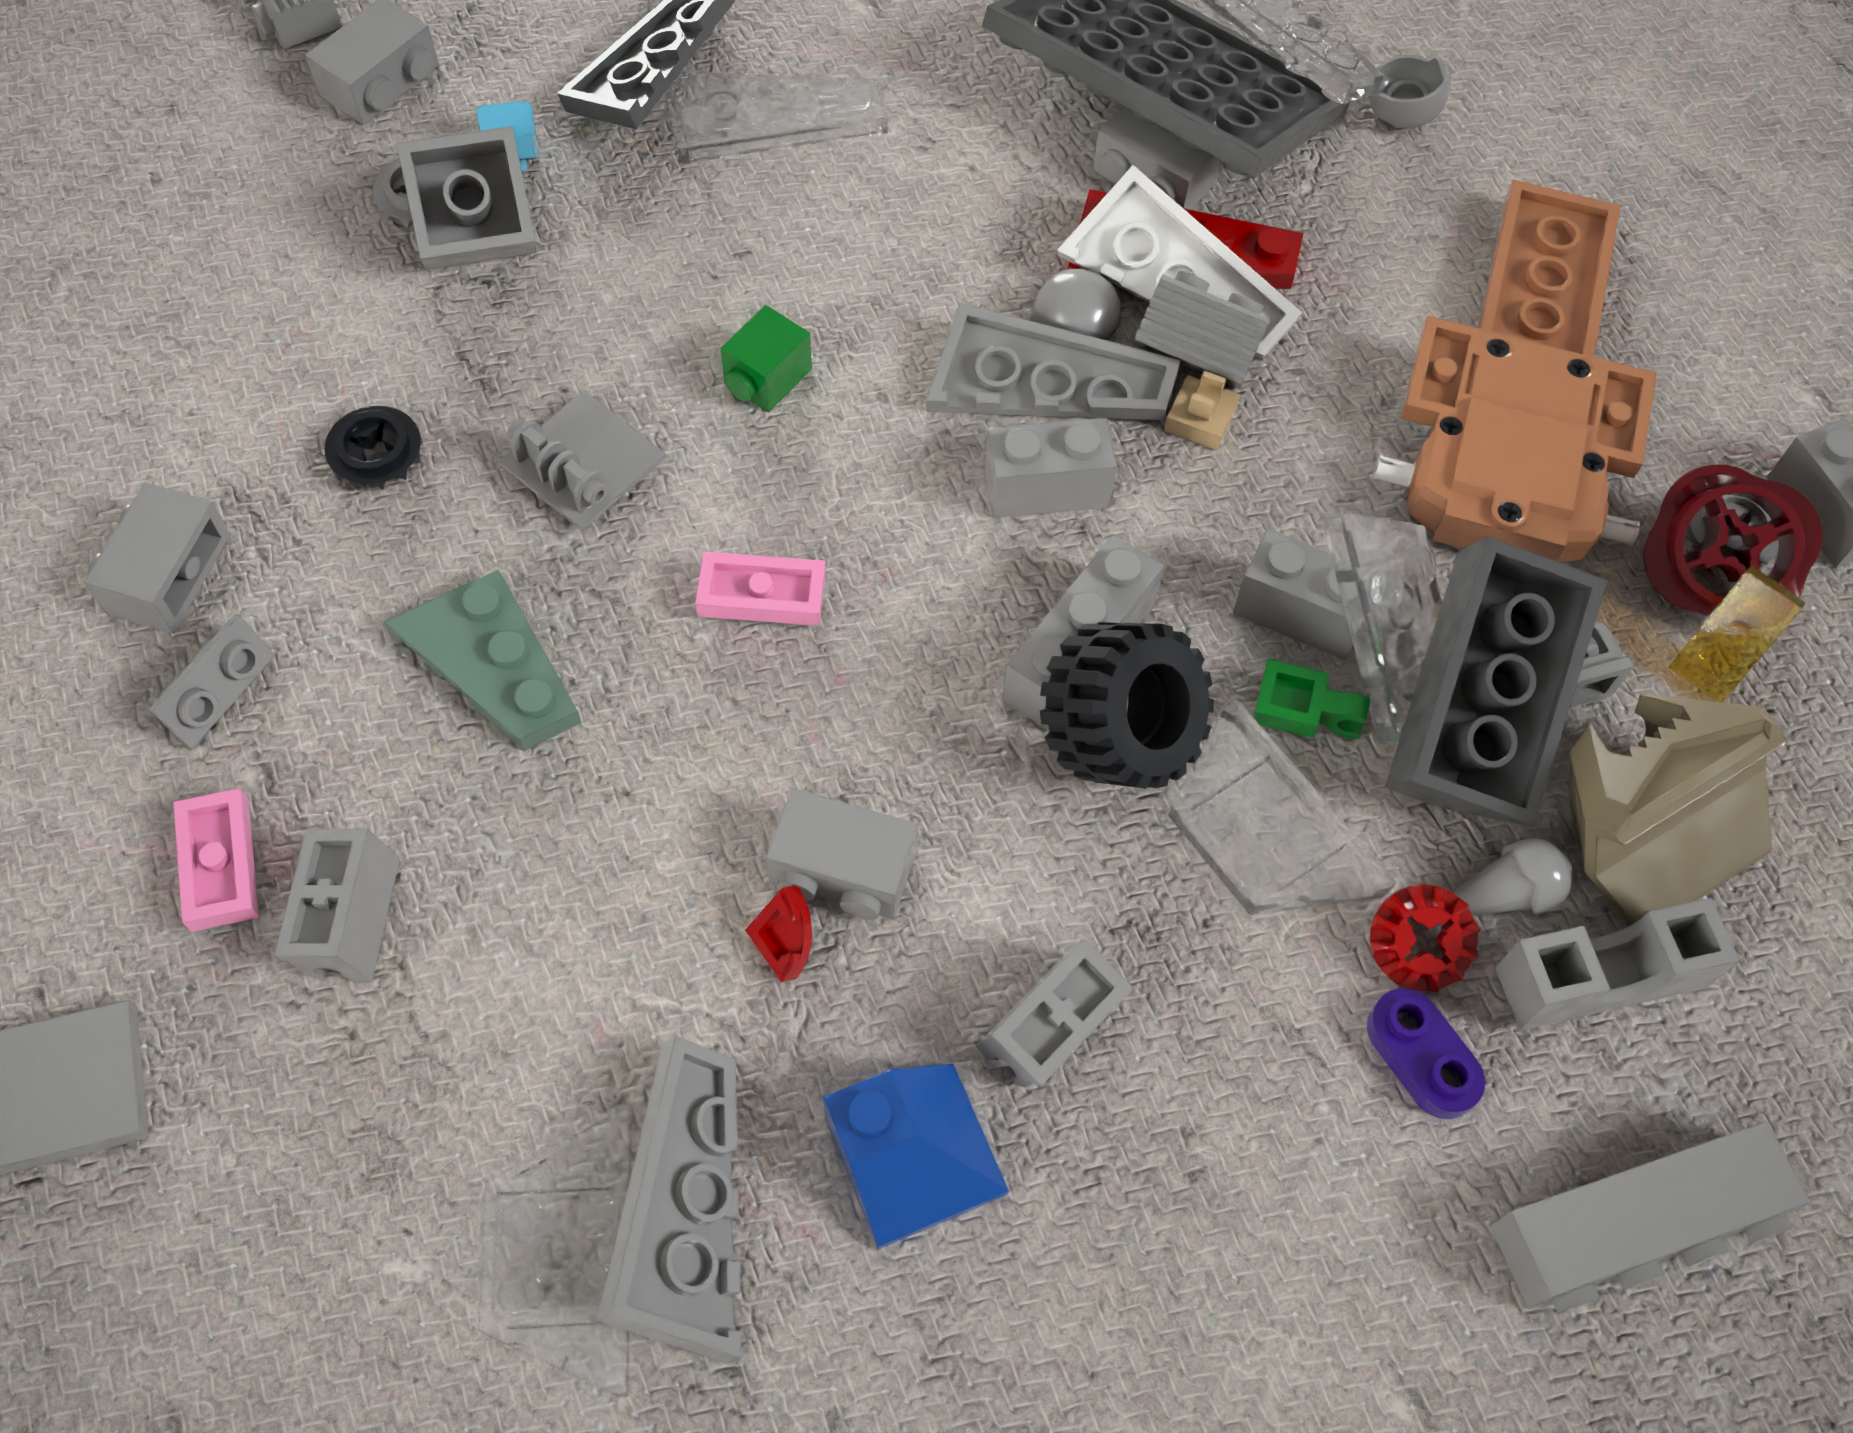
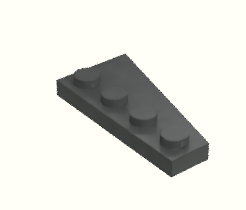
(643, 63)

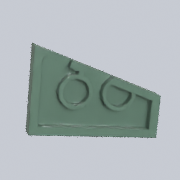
(492, 657)

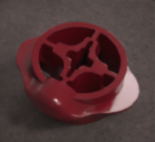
(1792, 523)

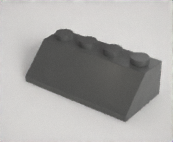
(1497, 683)

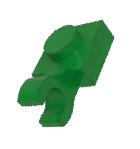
(1297, 701)

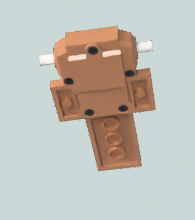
(1521, 401)

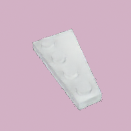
(1144, 234)

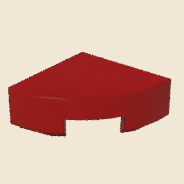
(784, 933)

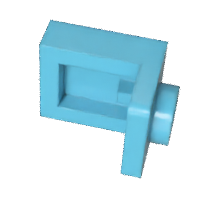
(516, 115)

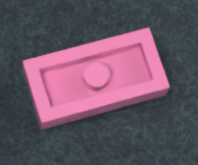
(761, 588)
(215, 860)

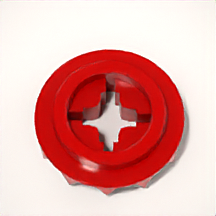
(1393, 937)

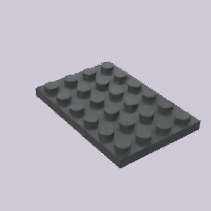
(1174, 73)

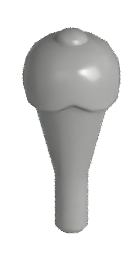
(1525, 877)

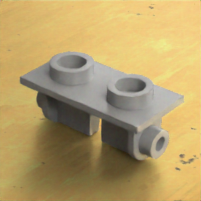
(210, 682)

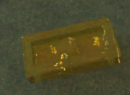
(1737, 634)

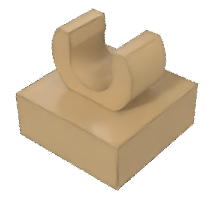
(1202, 410)

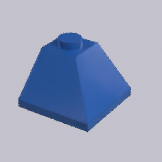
(912, 1150)

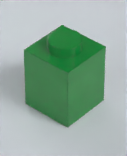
(766, 358)

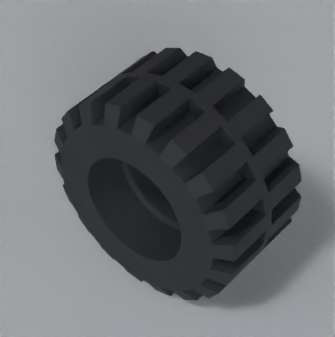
(1090, 697)

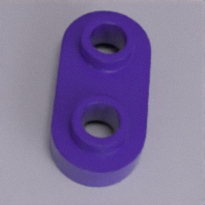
(1422, 1053)

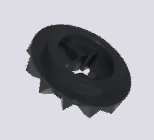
(365, 429)

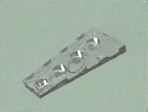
(1303, 45)

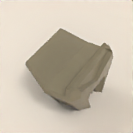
(1678, 808)

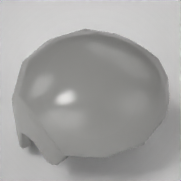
(1411, 91)
(1078, 303)

